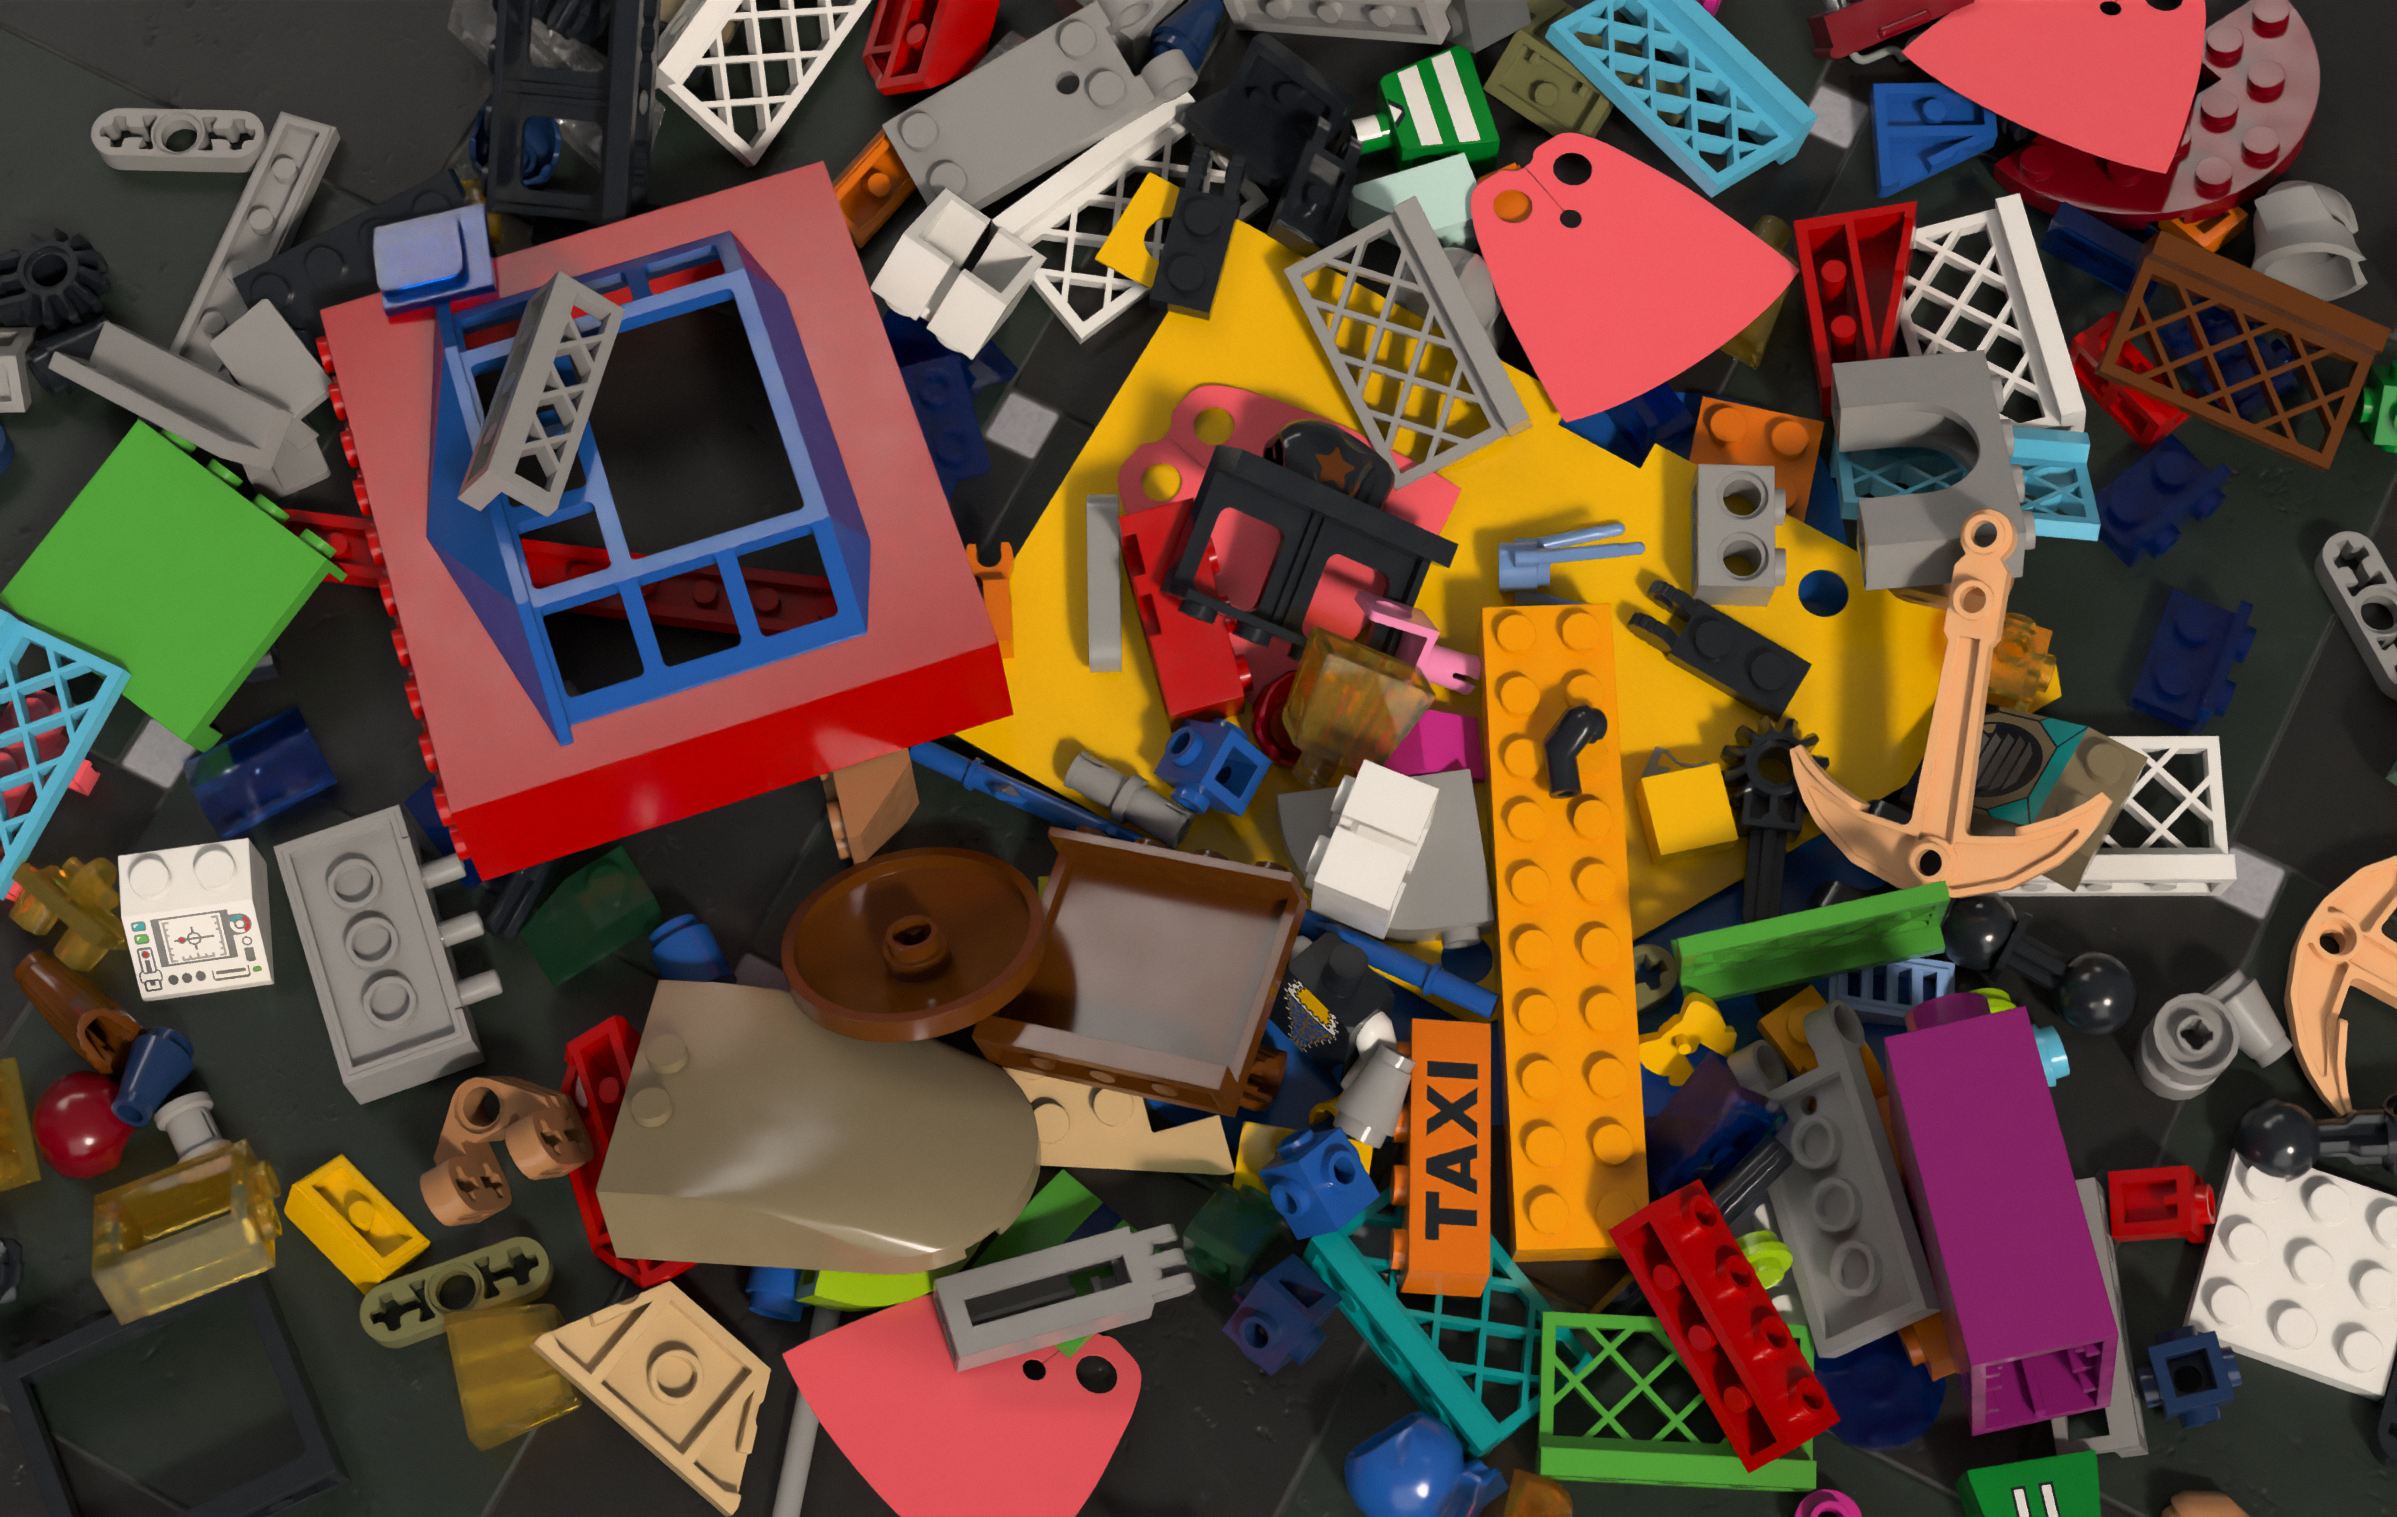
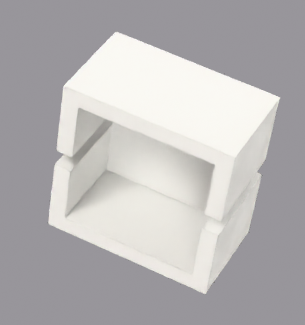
(926, 278)
(1375, 841)

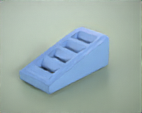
(1889, 1010)

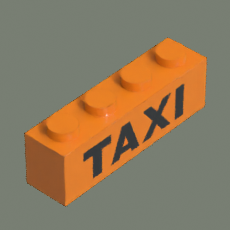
(1444, 1161)

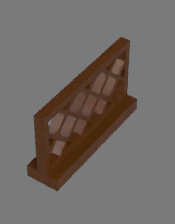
(2262, 301)

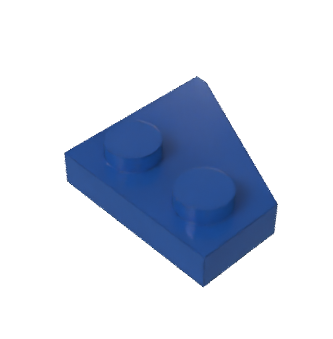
(1924, 132)

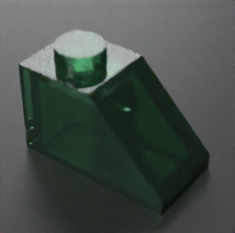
(591, 917)
(1231, 1235)

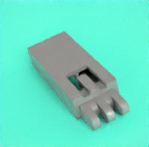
(1030, 1302)

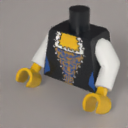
(1333, 1011)

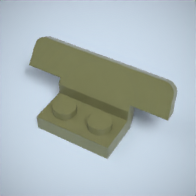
(1549, 88)

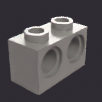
(1722, 534)

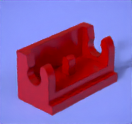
(2137, 414)

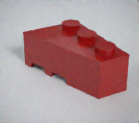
(1853, 285)
(1189, 657)

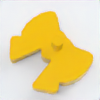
(1696, 1023)

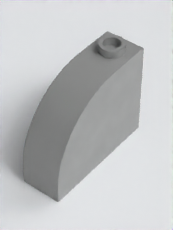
(1449, 883)

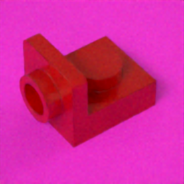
(2160, 1204)

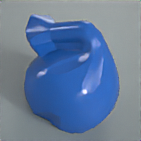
(1419, 1472)

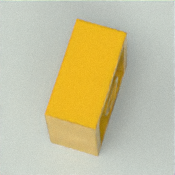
(1686, 813)

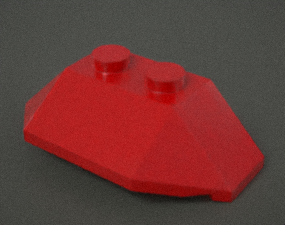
(927, 42)
(597, 1082)

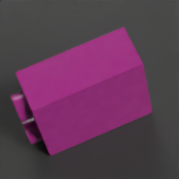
(1999, 1215)

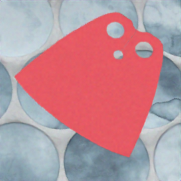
(2074, 72)
(1631, 290)
(1249, 545)
(964, 1438)

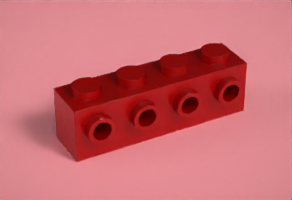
(1724, 1325)

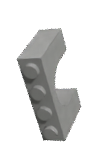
(1943, 406)

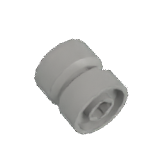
(2178, 1061)

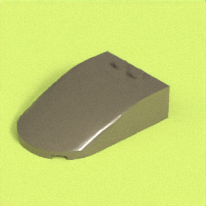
(806, 1146)

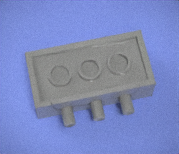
(385, 953)

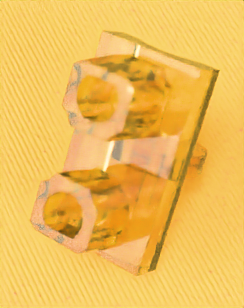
(78, 897)

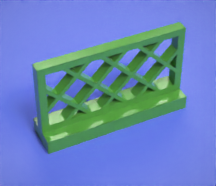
(1813, 943)
(1648, 1460)

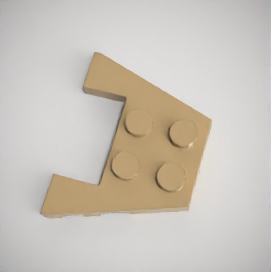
(1113, 1131)

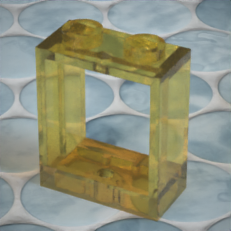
(156, 1276)

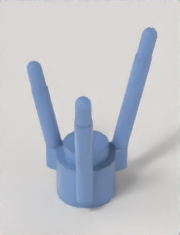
(1527, 560)

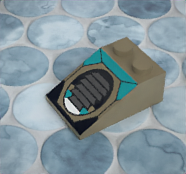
(2043, 769)

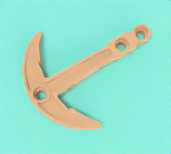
(1951, 760)
(2321, 979)

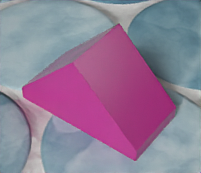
(1439, 745)

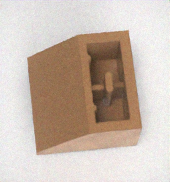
(870, 804)

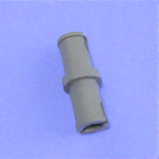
(1129, 799)

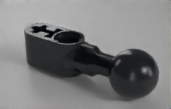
(2287, 1140)

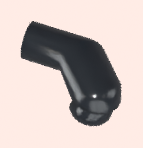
(1564, 742)

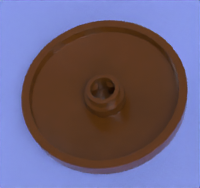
(914, 944)

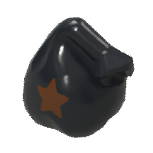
(1332, 459)

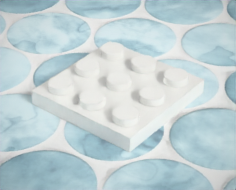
(2302, 1276)

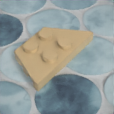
(669, 1383)

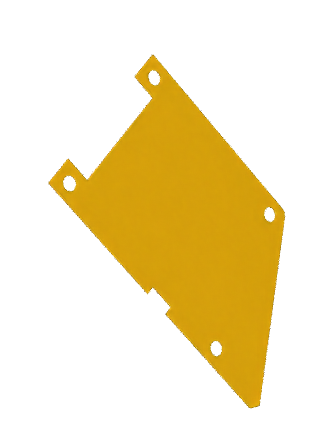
(1863, 695)

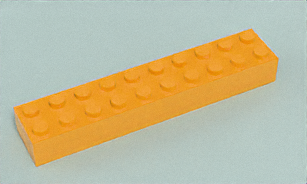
(1561, 938)

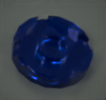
(1879, 1395)

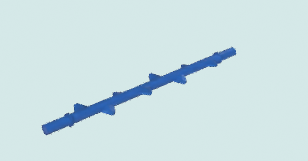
(1069, 816)

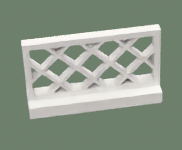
(699, 28)
(1084, 185)
(2027, 301)
(2160, 870)

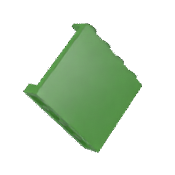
(170, 579)

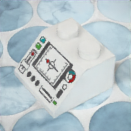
(197, 919)

